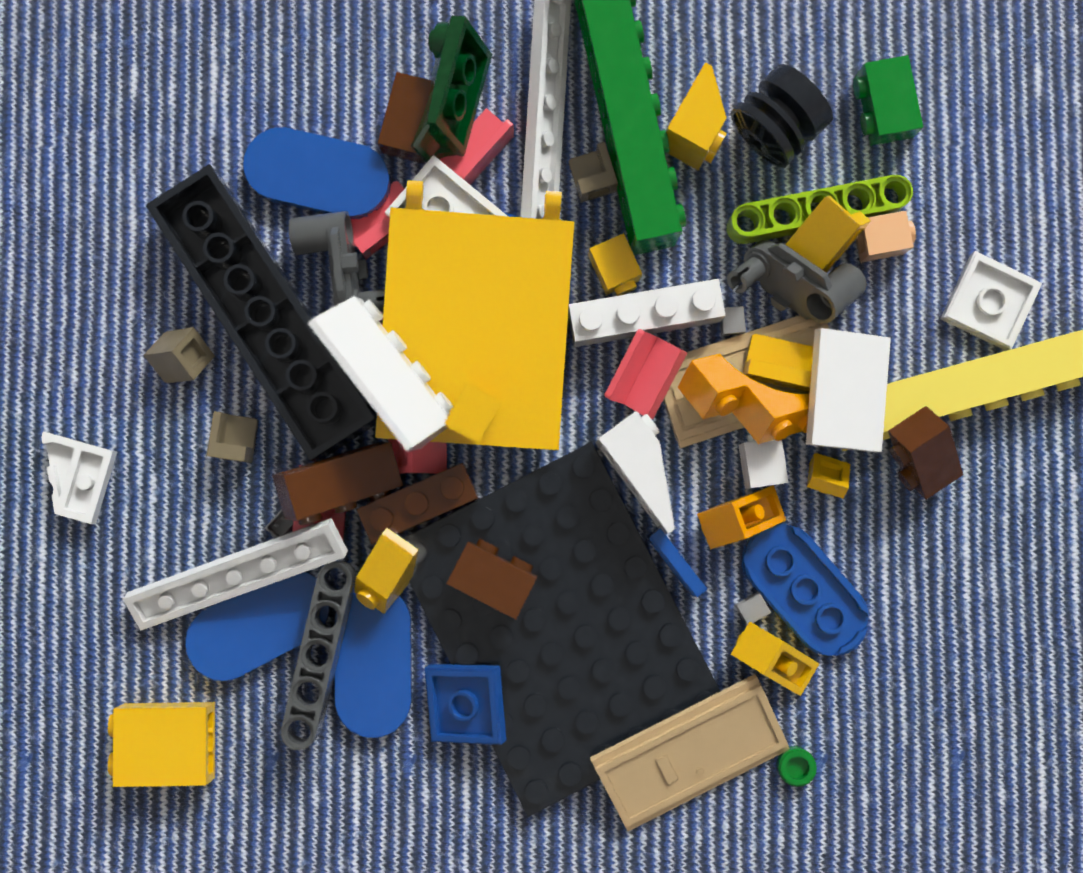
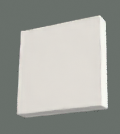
(991, 301)

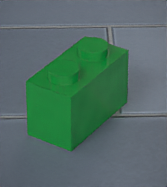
(888, 100)

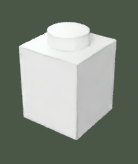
(763, 463)

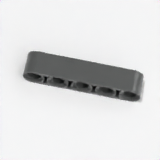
(308, 670)

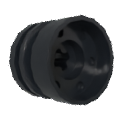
(782, 115)

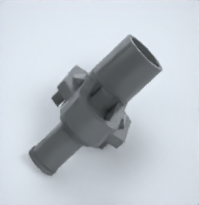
(334, 234)
(798, 282)

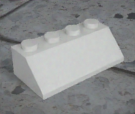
(383, 371)

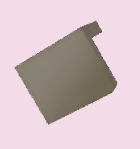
(593, 174)
(179, 355)
(232, 437)

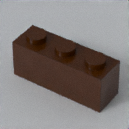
(337, 482)
(418, 503)

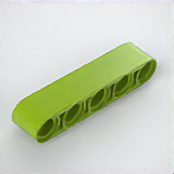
(799, 207)

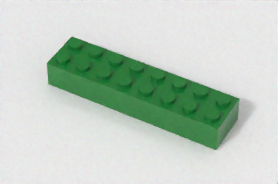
(630, 123)

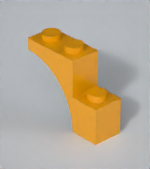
(765, 413)

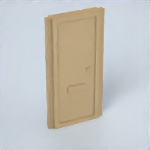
(686, 422)
(690, 752)

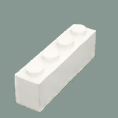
(647, 310)

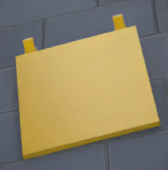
(484, 308)

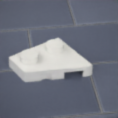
(77, 476)

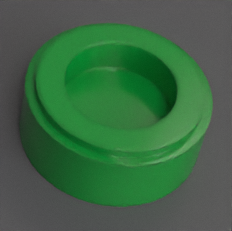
(796, 766)

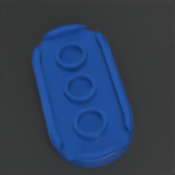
(316, 172)
(805, 590)
(251, 628)
(375, 669)

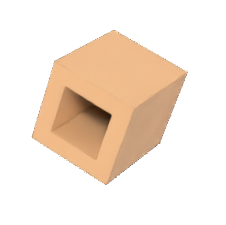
(886, 237)

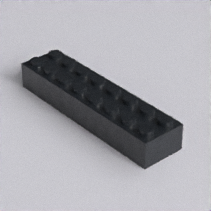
(261, 313)

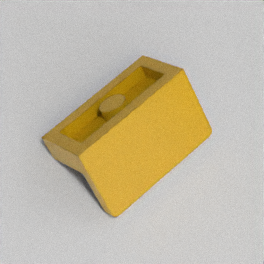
(827, 233)
(779, 362)

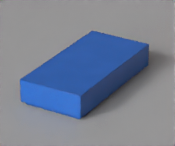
(676, 562)

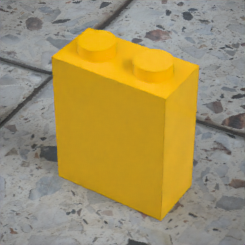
(162, 744)

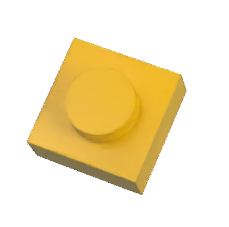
(828, 475)

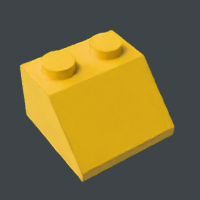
(697, 125)

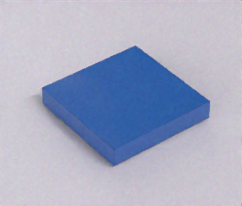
(465, 703)

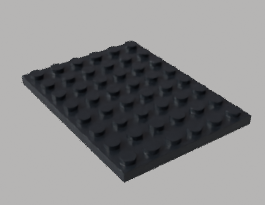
(595, 640)

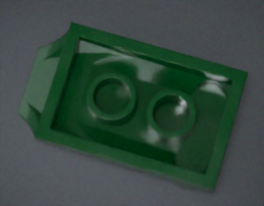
(454, 91)

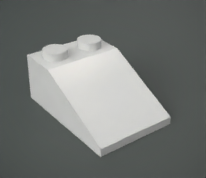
(639, 462)

